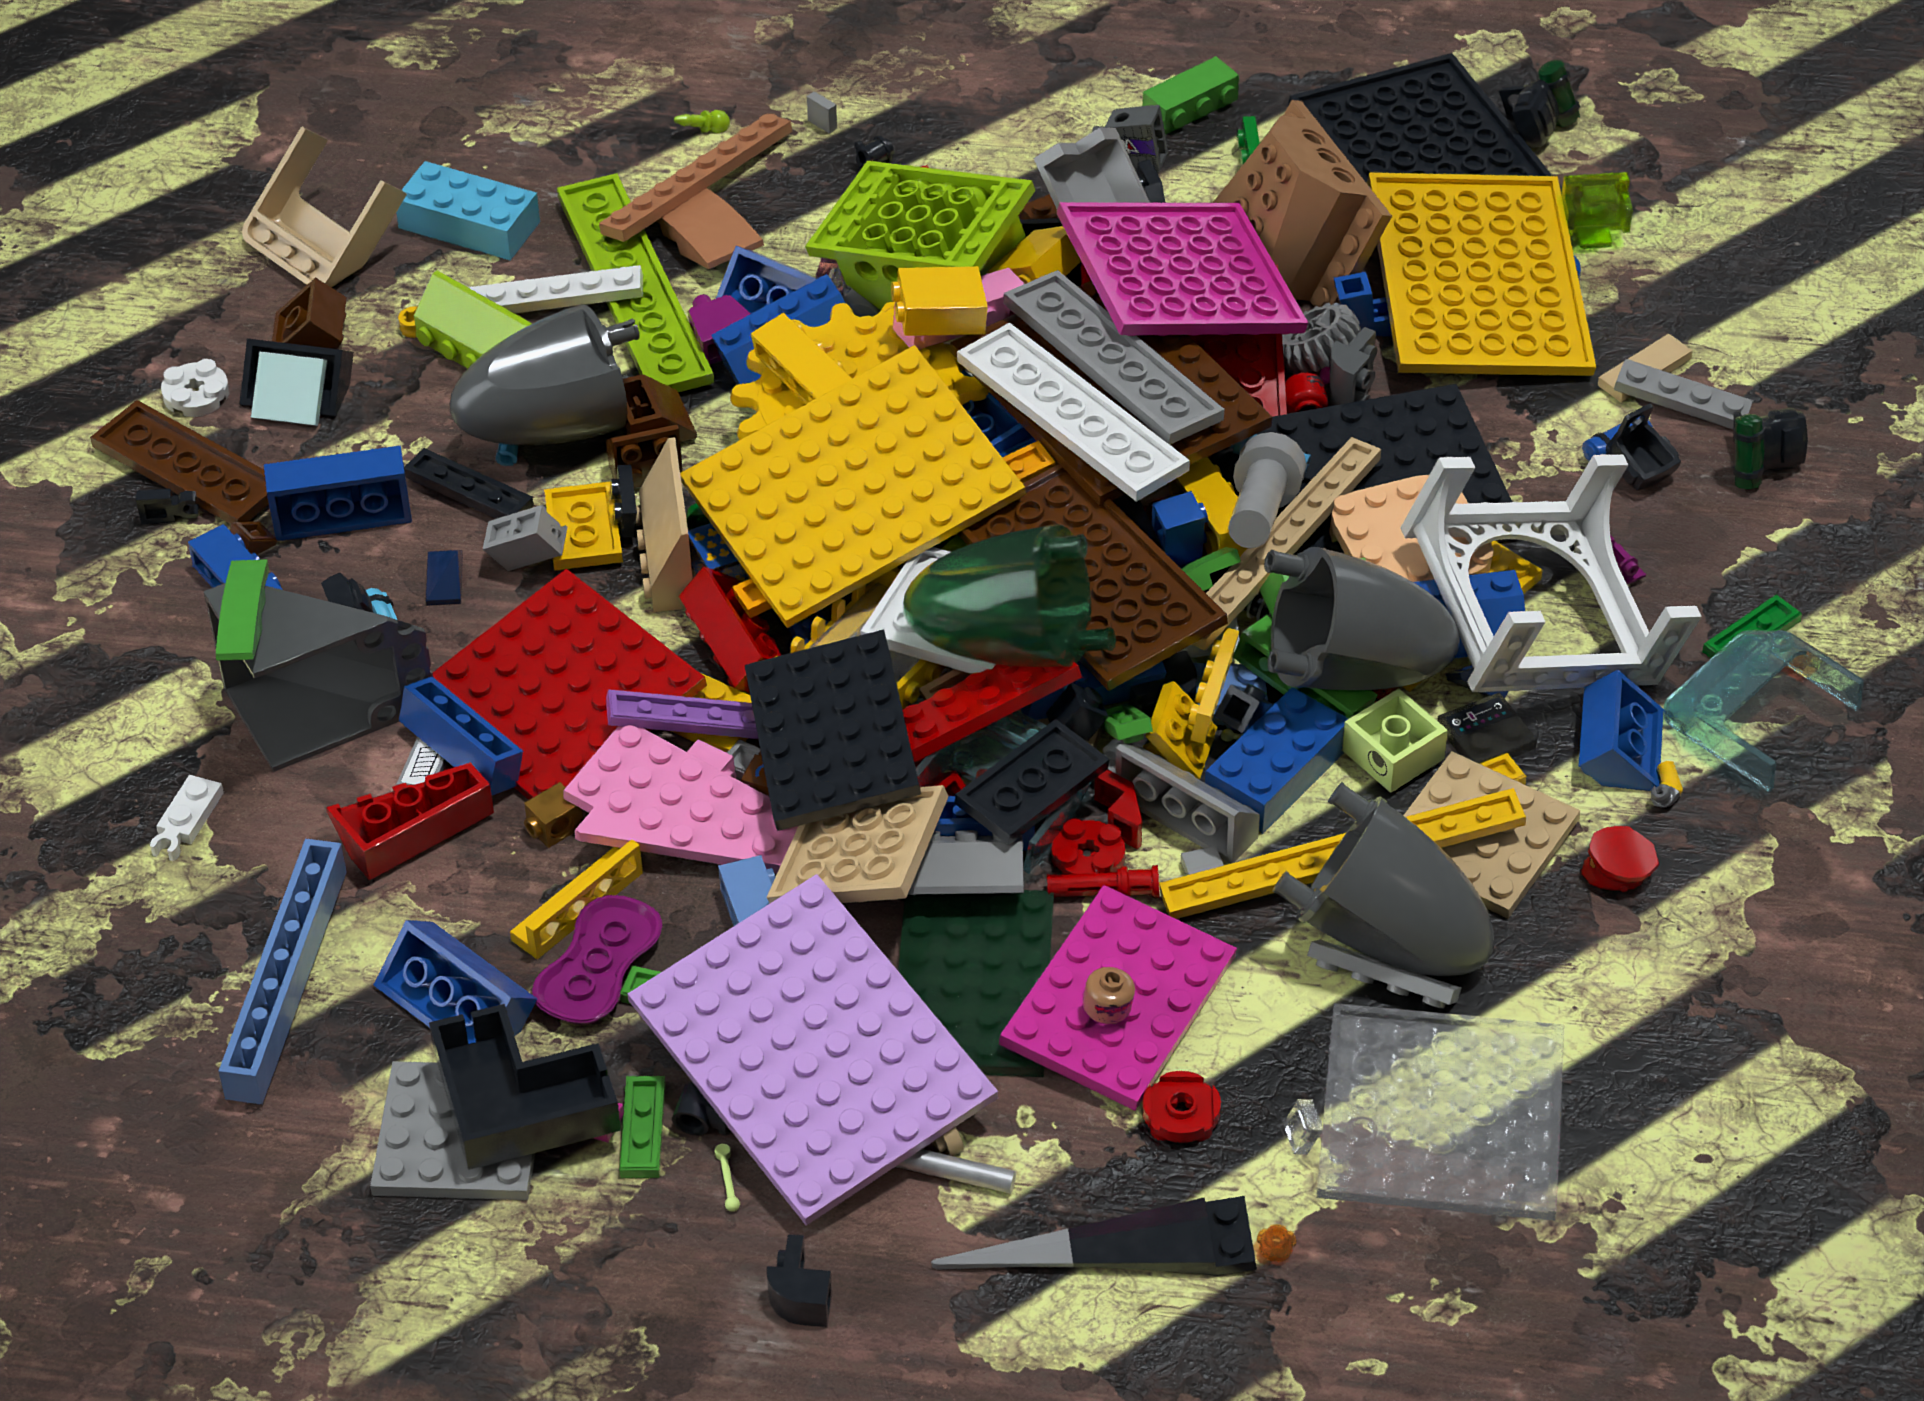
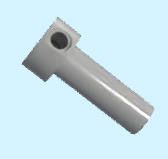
(1266, 479)

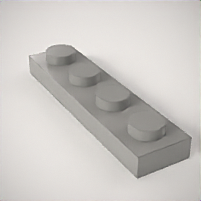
(1680, 393)
(1367, 969)

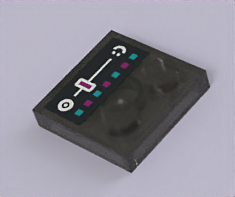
(1487, 730)

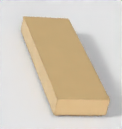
(1663, 354)

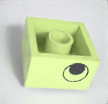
(1394, 740)

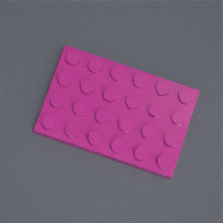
(1172, 979)

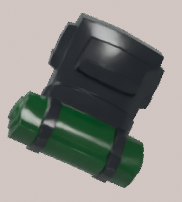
(1542, 104)
(1767, 443)

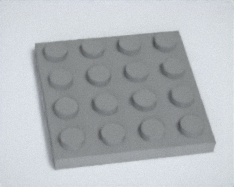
(422, 1150)

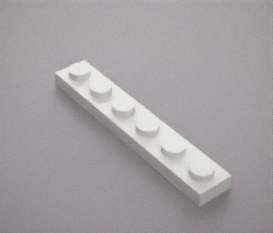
(566, 289)

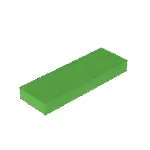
(642, 1127)

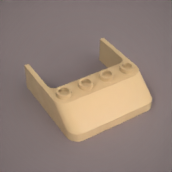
(301, 235)

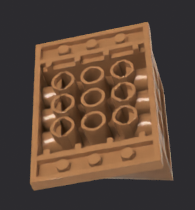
(1308, 206)

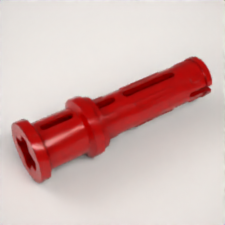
(1089, 884)

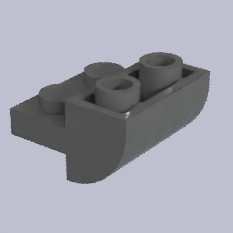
(1352, 369)

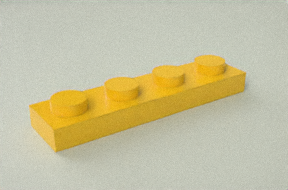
(1209, 693)

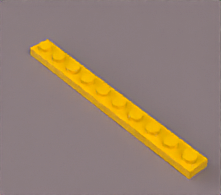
(1260, 874)

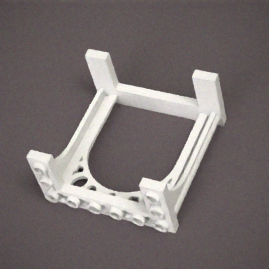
(1584, 519)

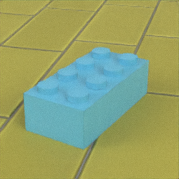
(468, 210)

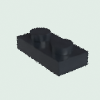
(625, 509)

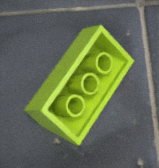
(461, 321)

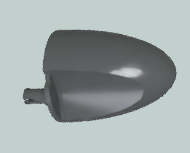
(546, 383)
(1354, 624)
(1394, 895)

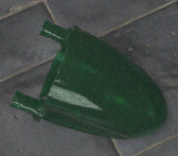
(1009, 600)

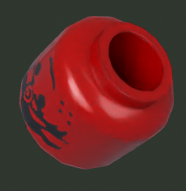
(1305, 393)

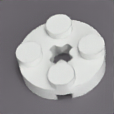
(181, 380)

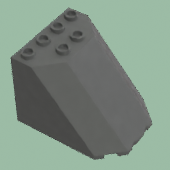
(319, 674)

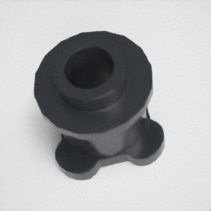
(877, 150)

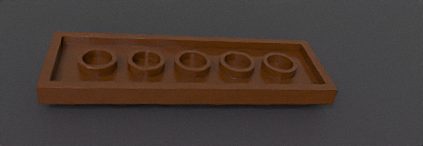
(184, 462)

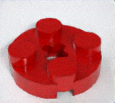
(1088, 834)
(1177, 1125)

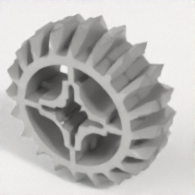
(1313, 348)

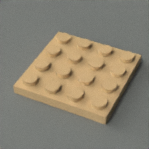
(865, 851)
(1505, 862)

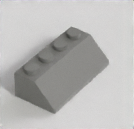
(1187, 803)
(970, 865)

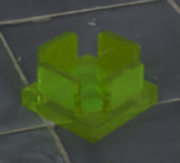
(1596, 206)

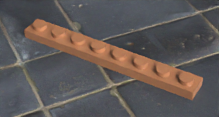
(695, 177)

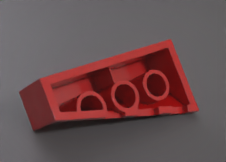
(726, 626)
(411, 818)

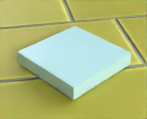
(288, 388)

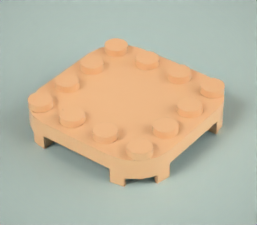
(1370, 524)

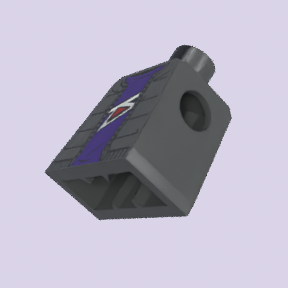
(1140, 133)

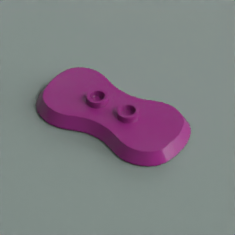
(589, 975)

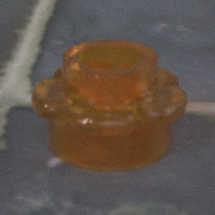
(1274, 1250)

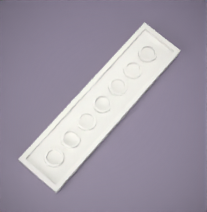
(1073, 411)

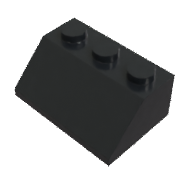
(336, 378)

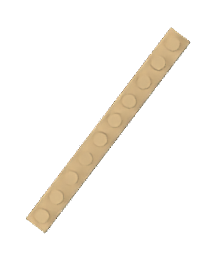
(1292, 528)

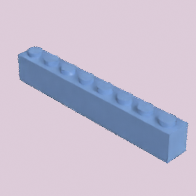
(282, 972)

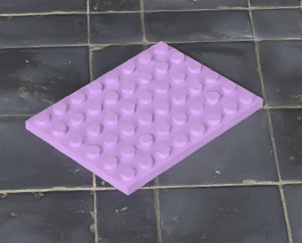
(812, 1048)

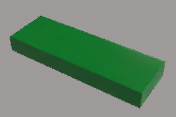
(1771, 615)

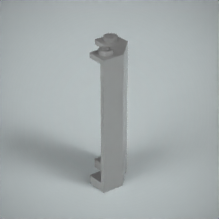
(1091, 170)

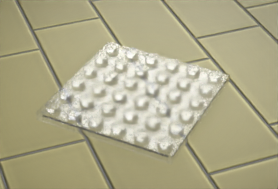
(1442, 1112)

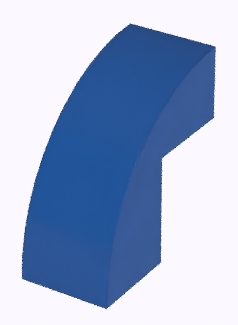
(1357, 295)

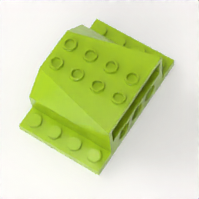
(918, 219)

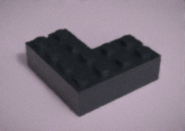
(518, 1106)

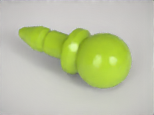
(714, 121)

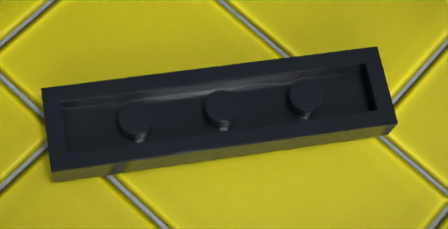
(466, 485)

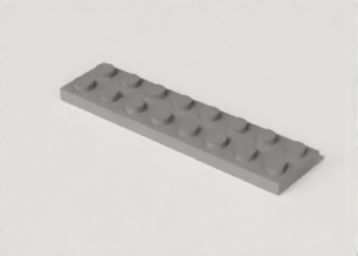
(1116, 362)

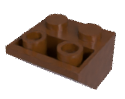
(655, 406)
(641, 451)

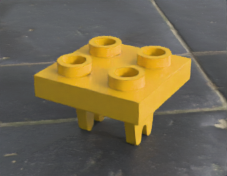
(1172, 733)

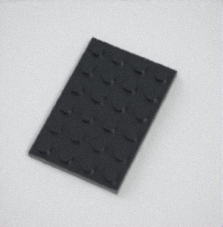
(831, 730)

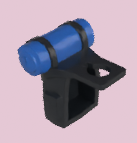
(1646, 452)

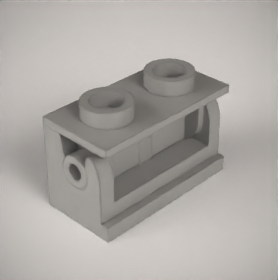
(524, 538)

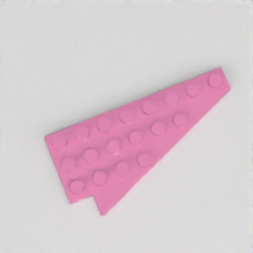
(672, 804)

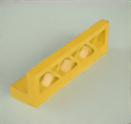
(559, 914)

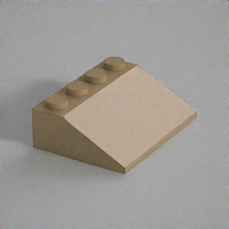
(664, 532)

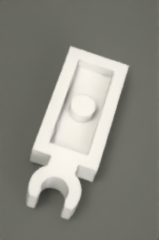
(186, 815)

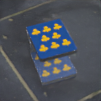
(711, 551)

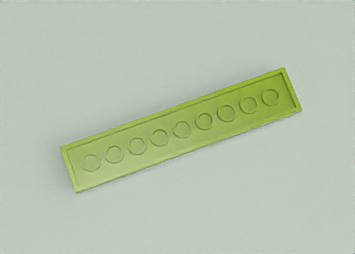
(666, 341)

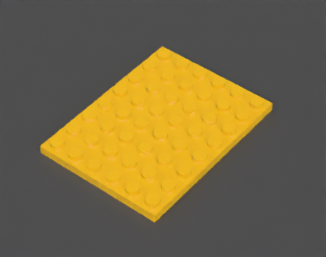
(1481, 275)
(851, 485)

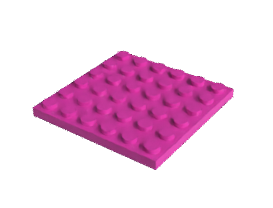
(1181, 269)

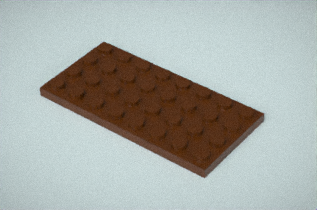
(1130, 578)

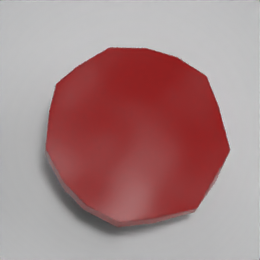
(1619, 859)

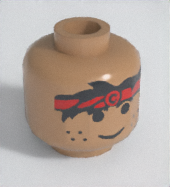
(1108, 995)

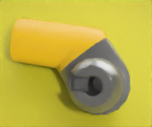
(1670, 786)

